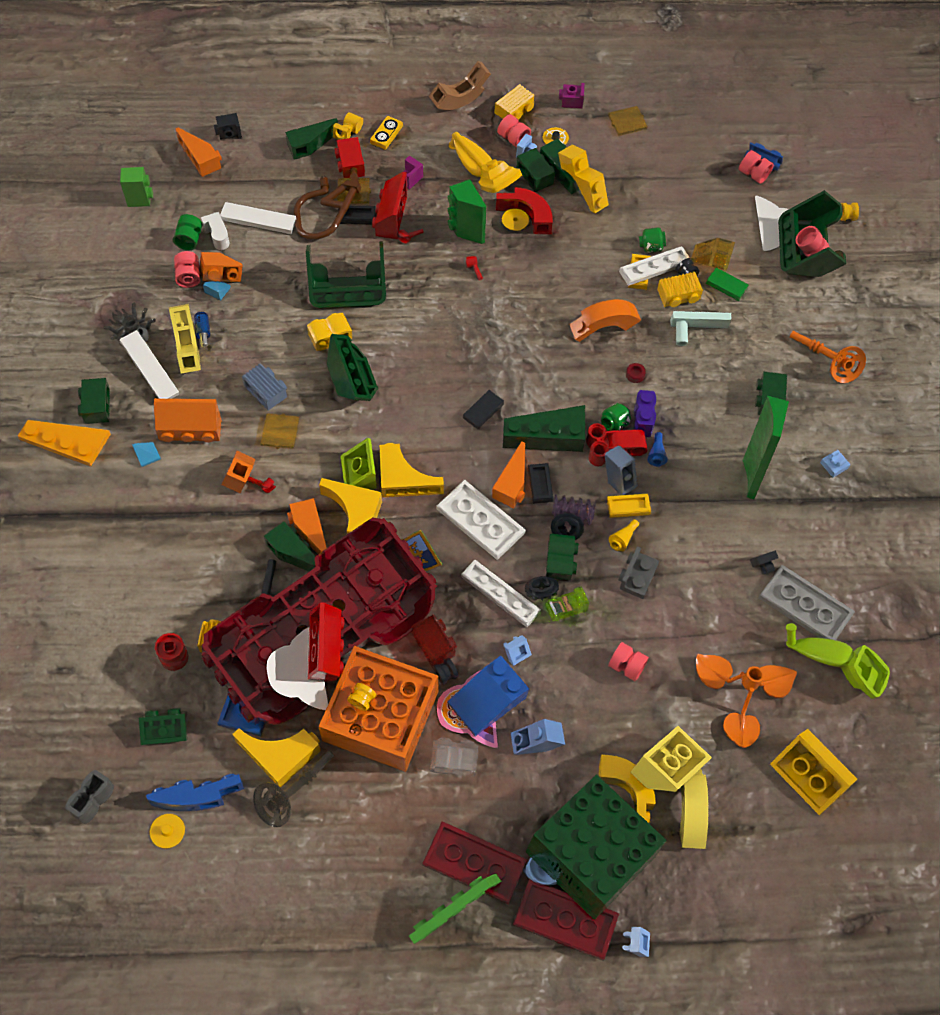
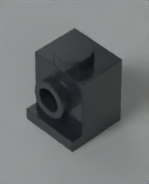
(227, 126)

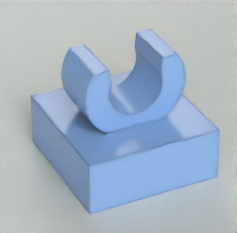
(525, 145)
(835, 463)
(517, 650)
(639, 941)

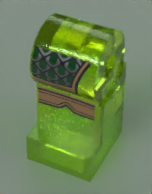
(567, 605)

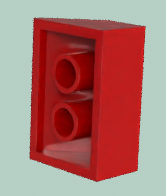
(391, 207)
(325, 643)

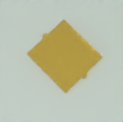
(627, 120)
(361, 197)
(280, 431)

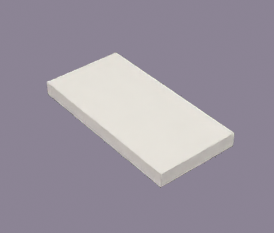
(480, 519)

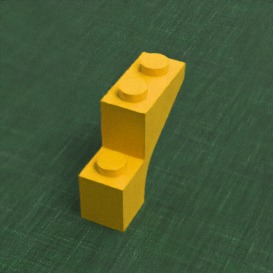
(589, 180)

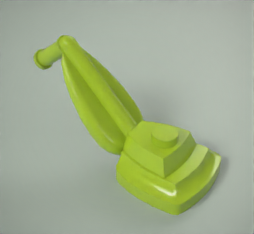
(861, 667)

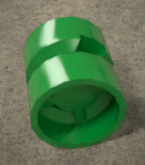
(187, 232)

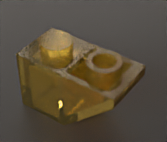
(714, 253)

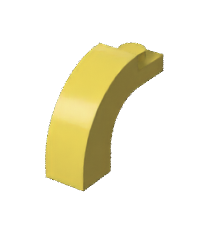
(185, 338)
(694, 812)

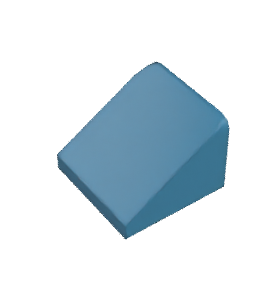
(216, 289)

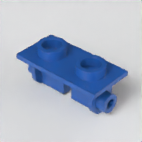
(773, 156)

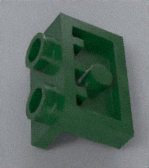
(163, 727)

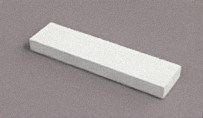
(258, 218)
(653, 266)
(149, 366)
(500, 593)

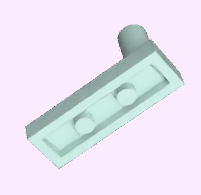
(683, 320)

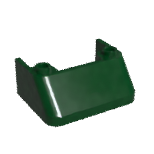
(346, 290)

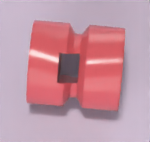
(512, 129)
(756, 167)
(811, 241)
(187, 269)
(626, 660)

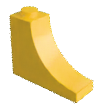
(402, 480)
(357, 502)
(282, 757)

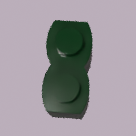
(561, 557)

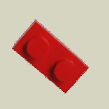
(350, 156)

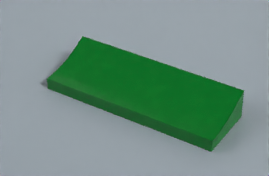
(764, 442)

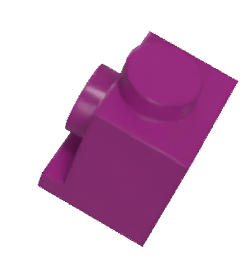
(572, 96)

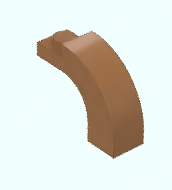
(461, 94)

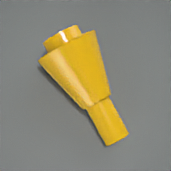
(621, 538)

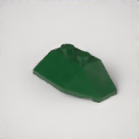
(350, 369)

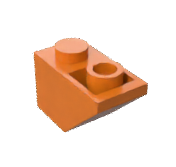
(219, 267)
(238, 472)

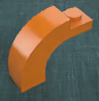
(604, 314)

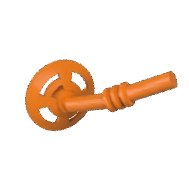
(840, 357)

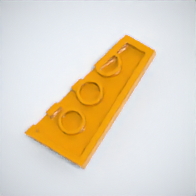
(70, 441)

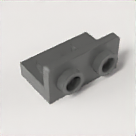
(638, 574)

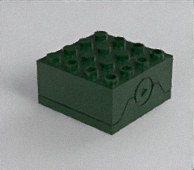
(595, 846)

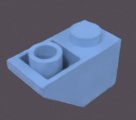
(538, 737)

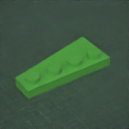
(459, 903)

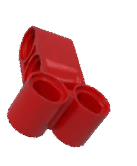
(631, 440)

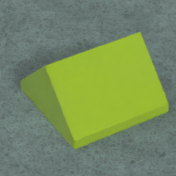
(359, 466)

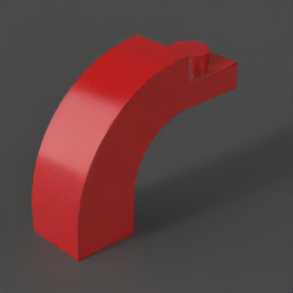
(531, 203)

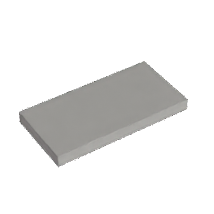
(806, 604)

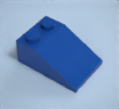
(488, 696)

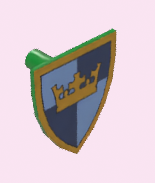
(421, 547)

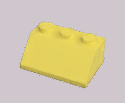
(671, 762)

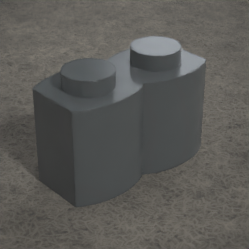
(86, 801)

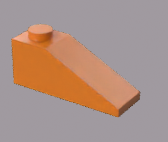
(200, 152)
(511, 482)
(307, 523)

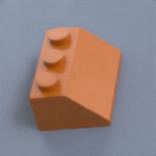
(187, 420)

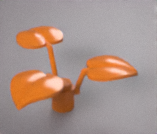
(776, 682)

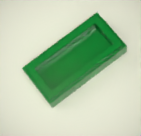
(727, 284)

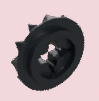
(576, 523)
(549, 585)

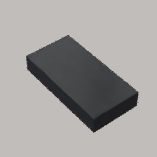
(359, 215)
(483, 409)
(540, 483)

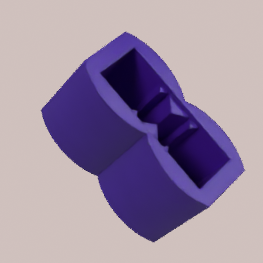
(644, 412)

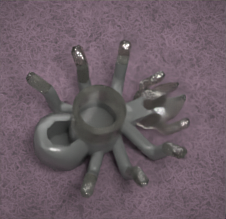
(129, 323)

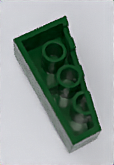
(547, 430)

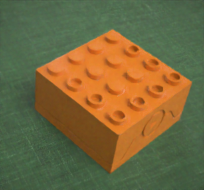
(395, 716)

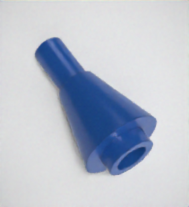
(657, 455)

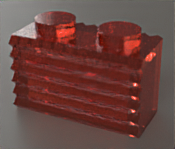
(433, 640)

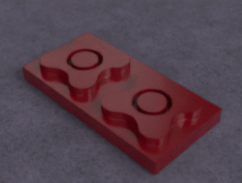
(469, 857)
(561, 920)

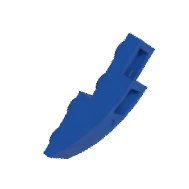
(186, 797)

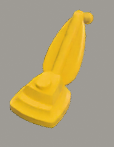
(493, 174)

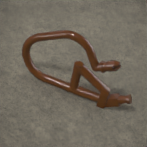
(352, 186)

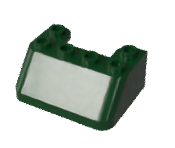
(817, 211)

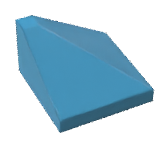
(146, 453)

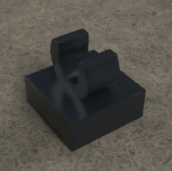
(765, 561)

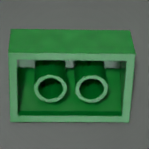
(467, 212)

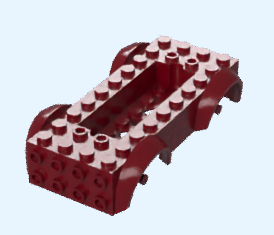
(365, 569)

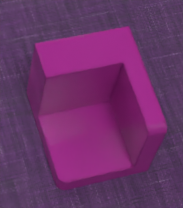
(414, 171)

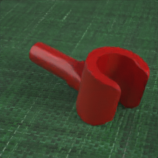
(405, 236)
(471, 261)
(267, 486)

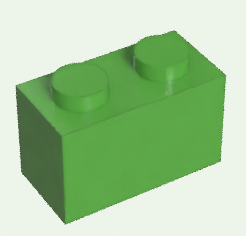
(136, 186)

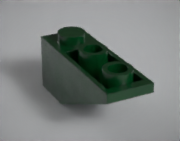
(310, 138)
(289, 548)

